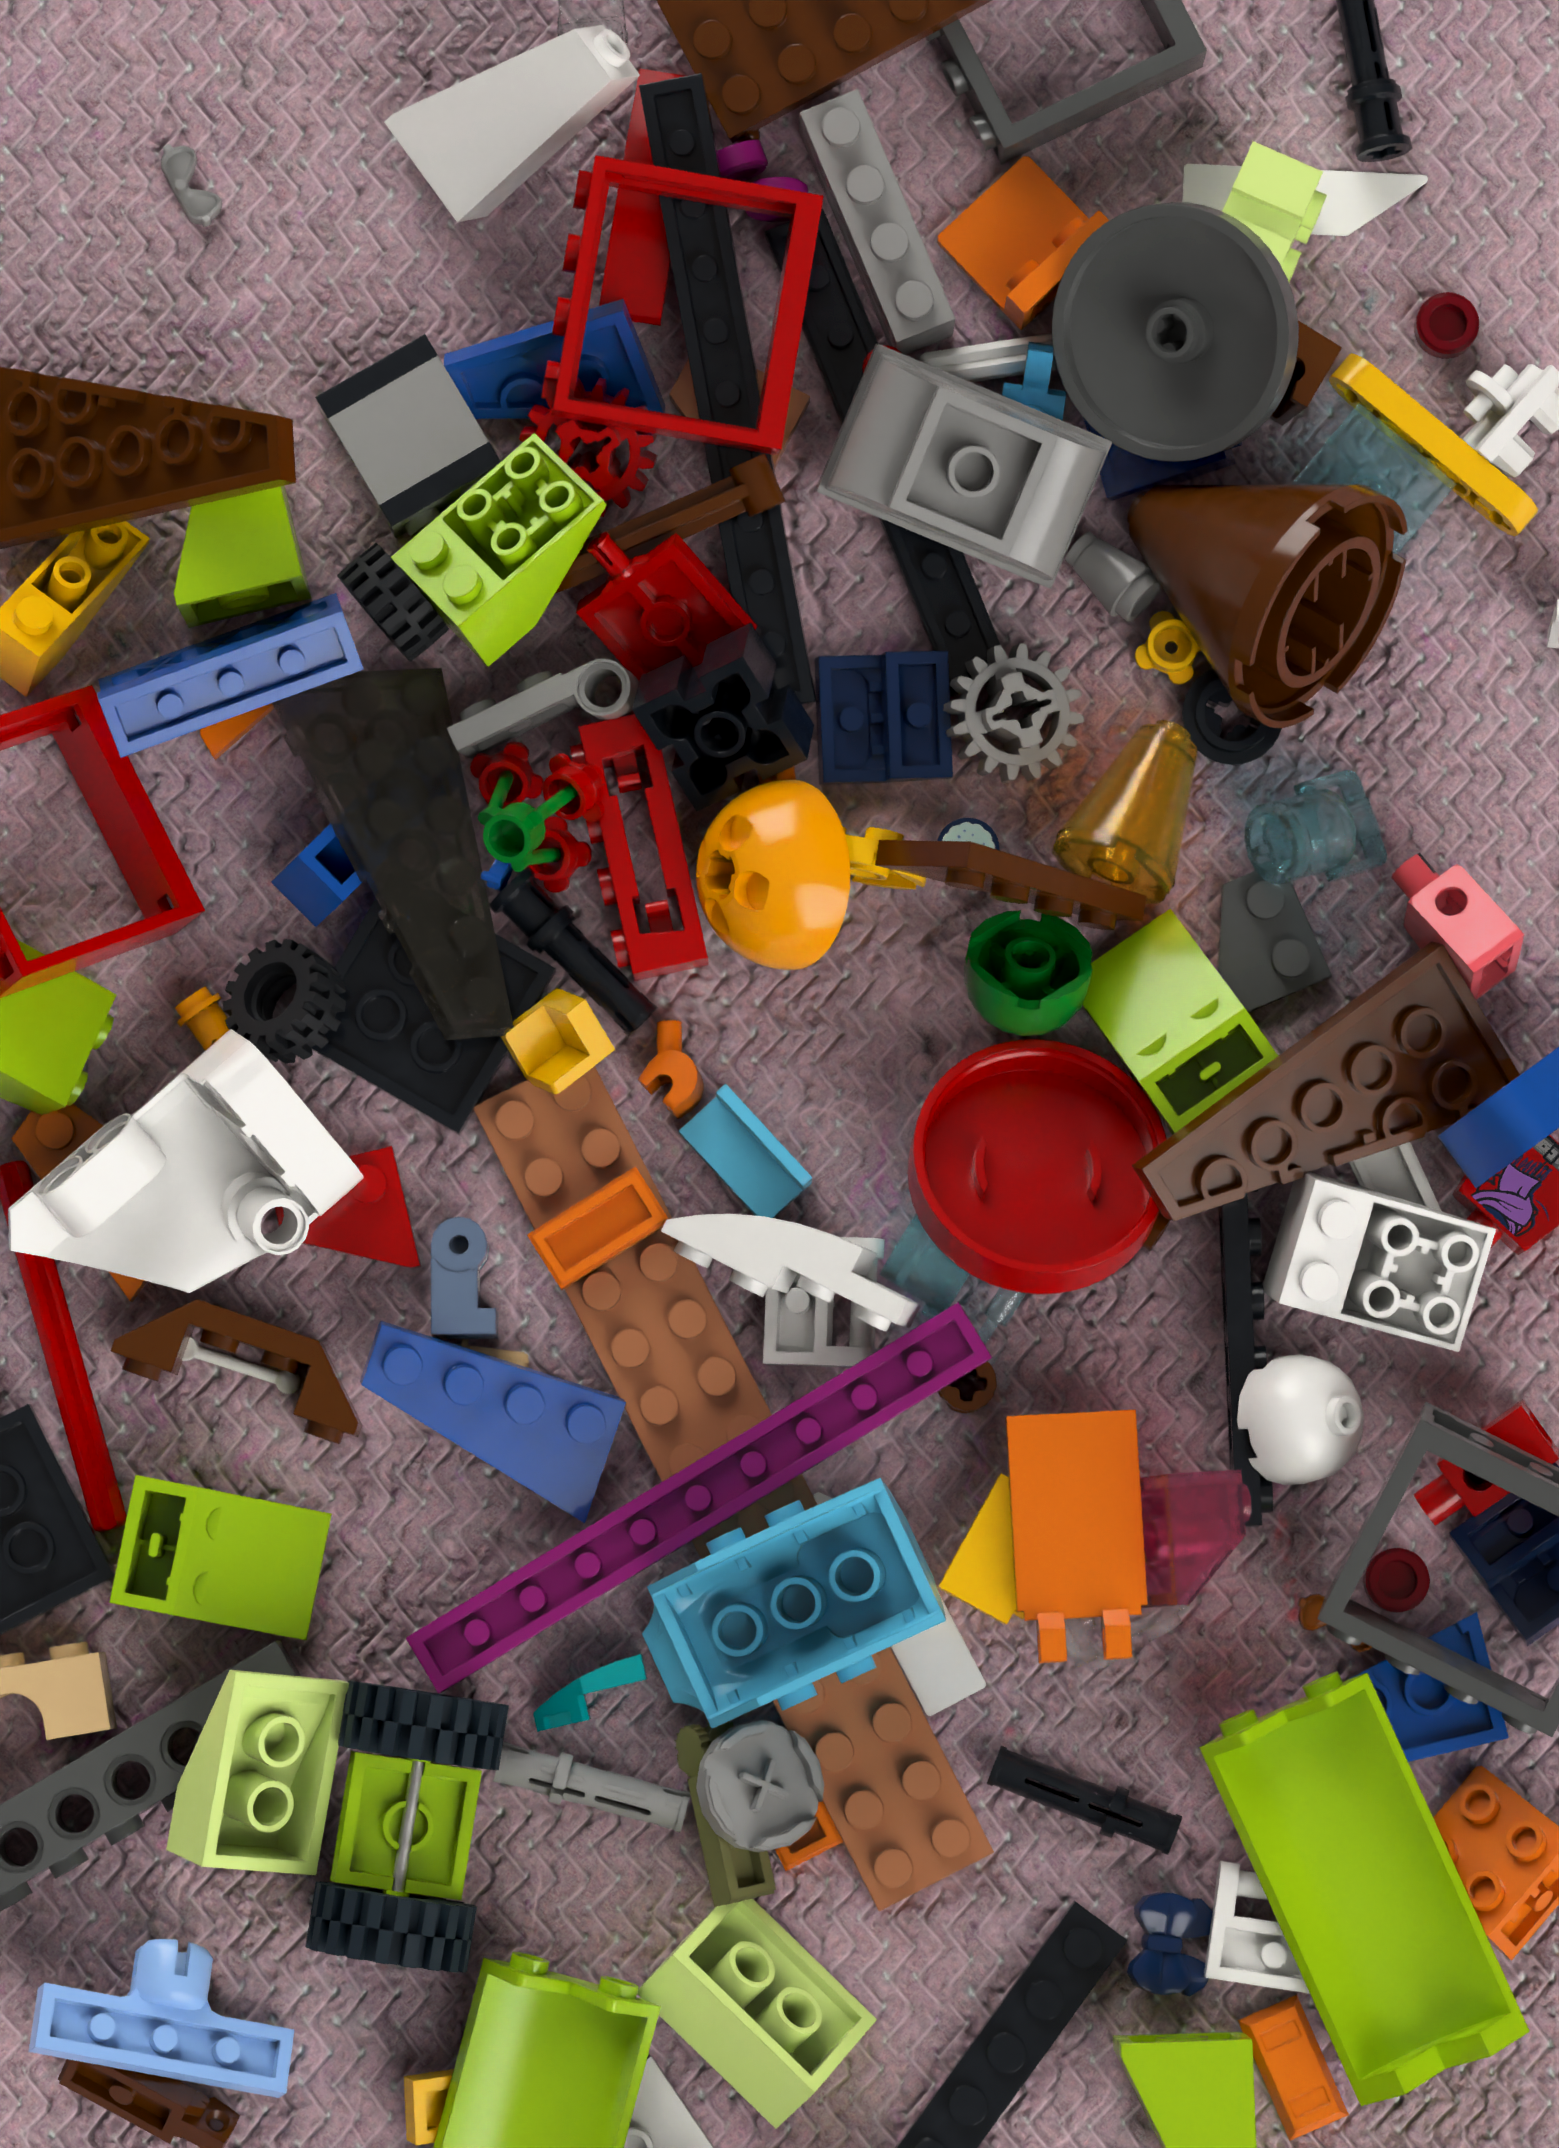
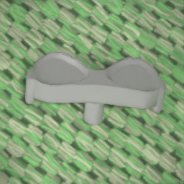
(178, 168)

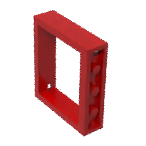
(581, 259)
(127, 825)

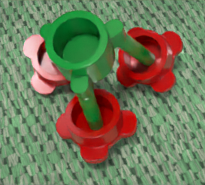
(528, 834)

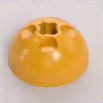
(775, 874)

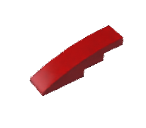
(638, 247)

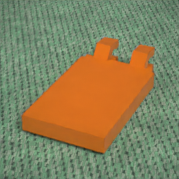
(1077, 1525)

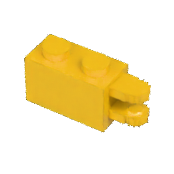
(983, 1564)

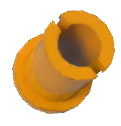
(203, 1017)

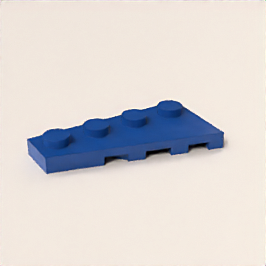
(510, 1416)
(1425, 1714)

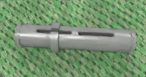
(590, 1786)

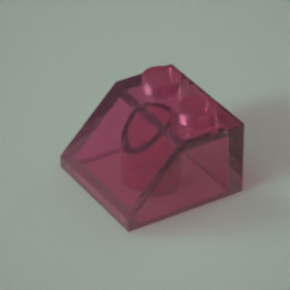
(1190, 1530)

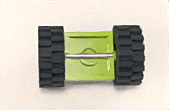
(406, 1827)

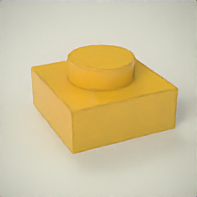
(424, 2104)

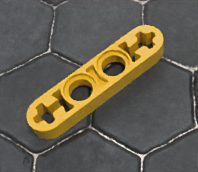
(1476, 478)

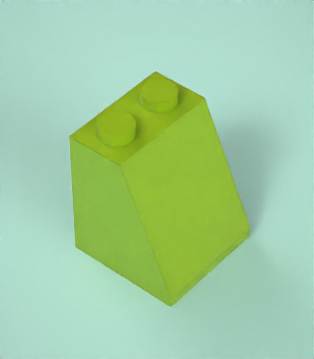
(239, 558)
(49, 1038)
(1193, 2086)

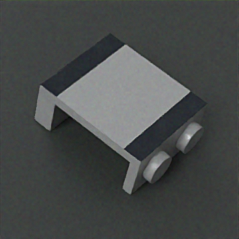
(409, 435)

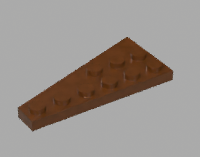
(112, 454)
(1360, 1083)

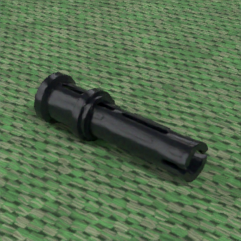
(1372, 91)
(553, 931)

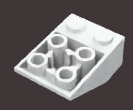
(1377, 1261)

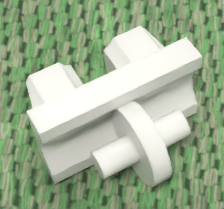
(1504, 407)

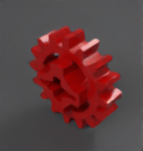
(604, 468)

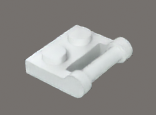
(801, 1325)
(1247, 1947)

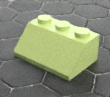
(757, 2008)

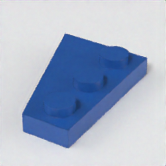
(508, 372)

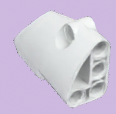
(190, 1177)

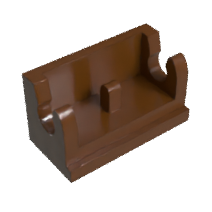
(1312, 364)

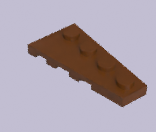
(1014, 880)

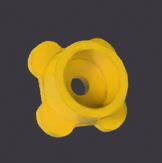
(1154, 655)

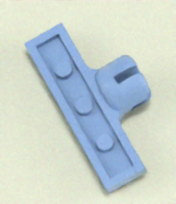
(163, 2026)

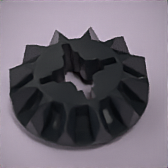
(1240, 745)

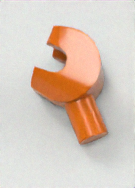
(674, 1068)

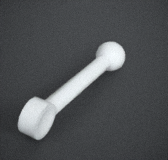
(285, 1381)

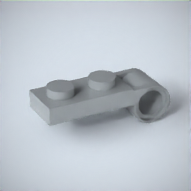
(539, 701)

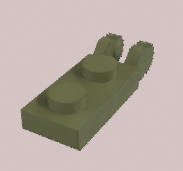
(731, 1871)

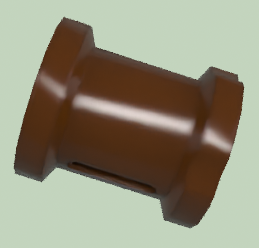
(979, 1399)

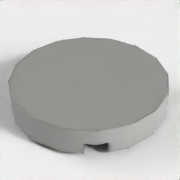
(760, 1786)

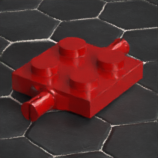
(657, 605)

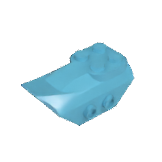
(791, 1604)

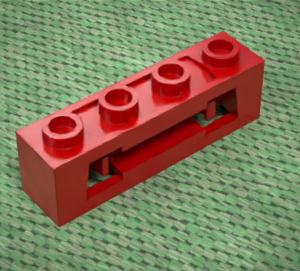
(663, 950)

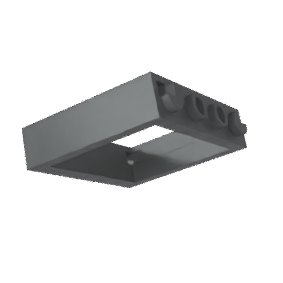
(992, 125)
(1403, 1648)

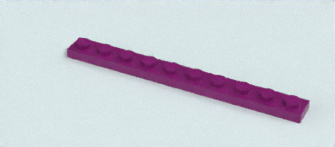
(699, 1497)

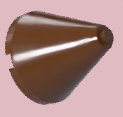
(1275, 582)

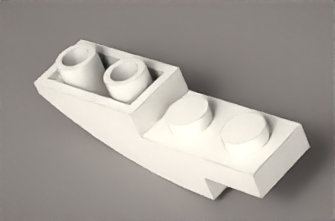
(773, 1251)

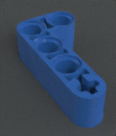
(1507, 1122)

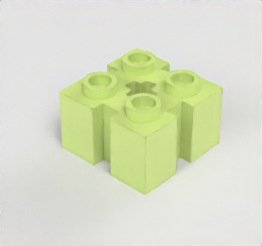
(1277, 201)

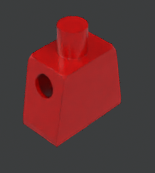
(1455, 1489)

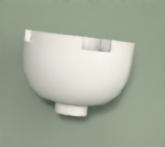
(1300, 1419)

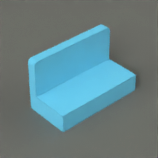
(745, 1155)

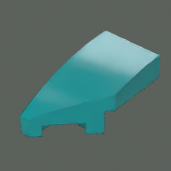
(570, 1702)

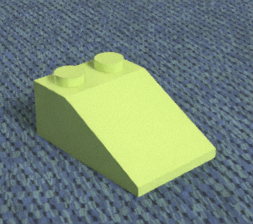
(261, 1775)

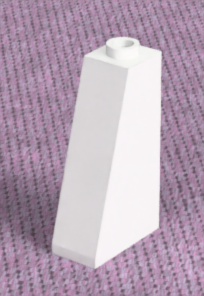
(509, 120)

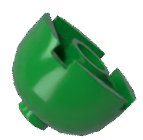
(1027, 972)

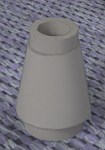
(1113, 576)

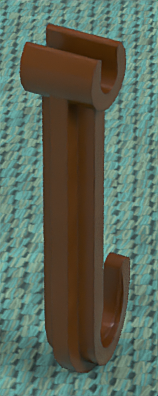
(747, 489)

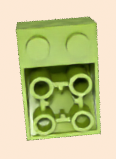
(503, 548)
(1174, 1021)
(220, 1557)

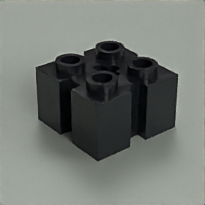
(723, 717)

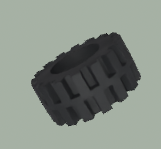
(393, 602)
(306, 1017)

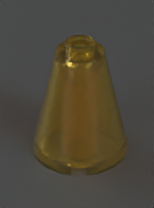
(1134, 814)

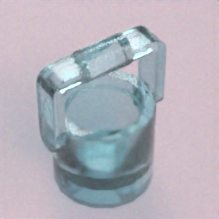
(1315, 832)
(934, 1279)

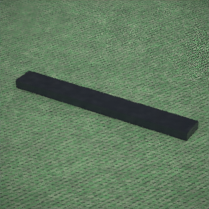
(932, 571)

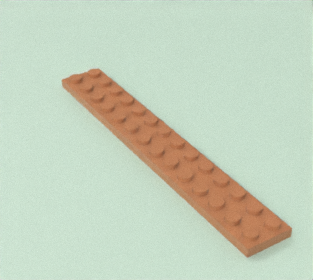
(687, 1398)

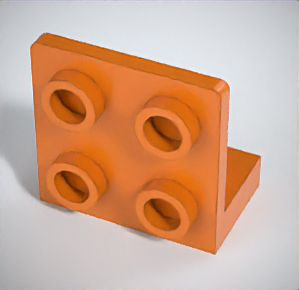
(1019, 240)
(1503, 1857)

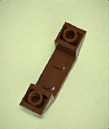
(164, 1341)

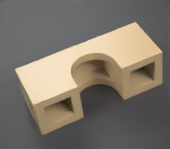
(68, 1689)

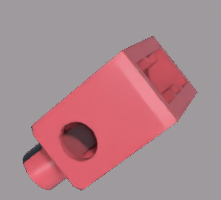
(1463, 919)

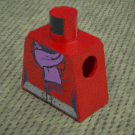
(1519, 1198)

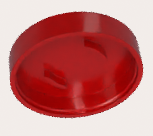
(1031, 1166)

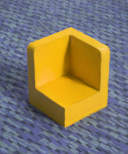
(557, 1041)

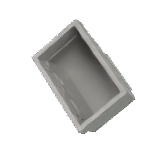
(963, 466)

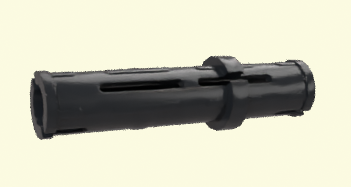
(1157, 1826)

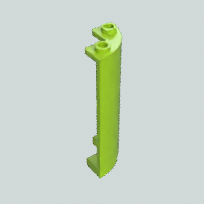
(1363, 1887)
(547, 2060)

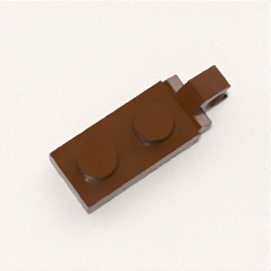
(153, 2103)

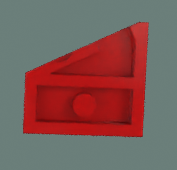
(371, 1217)

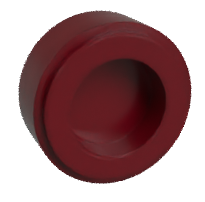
(1446, 325)
(1396, 1580)

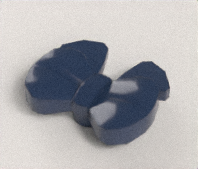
(1161, 1965)

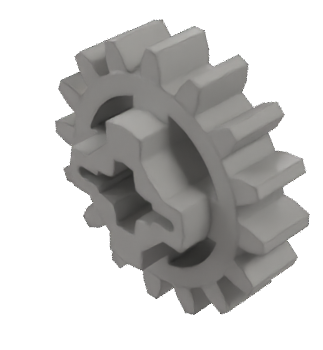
(1019, 736)

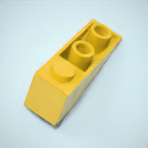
(61, 600)

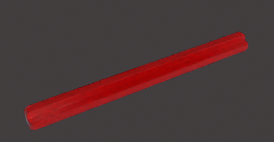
(66, 1369)

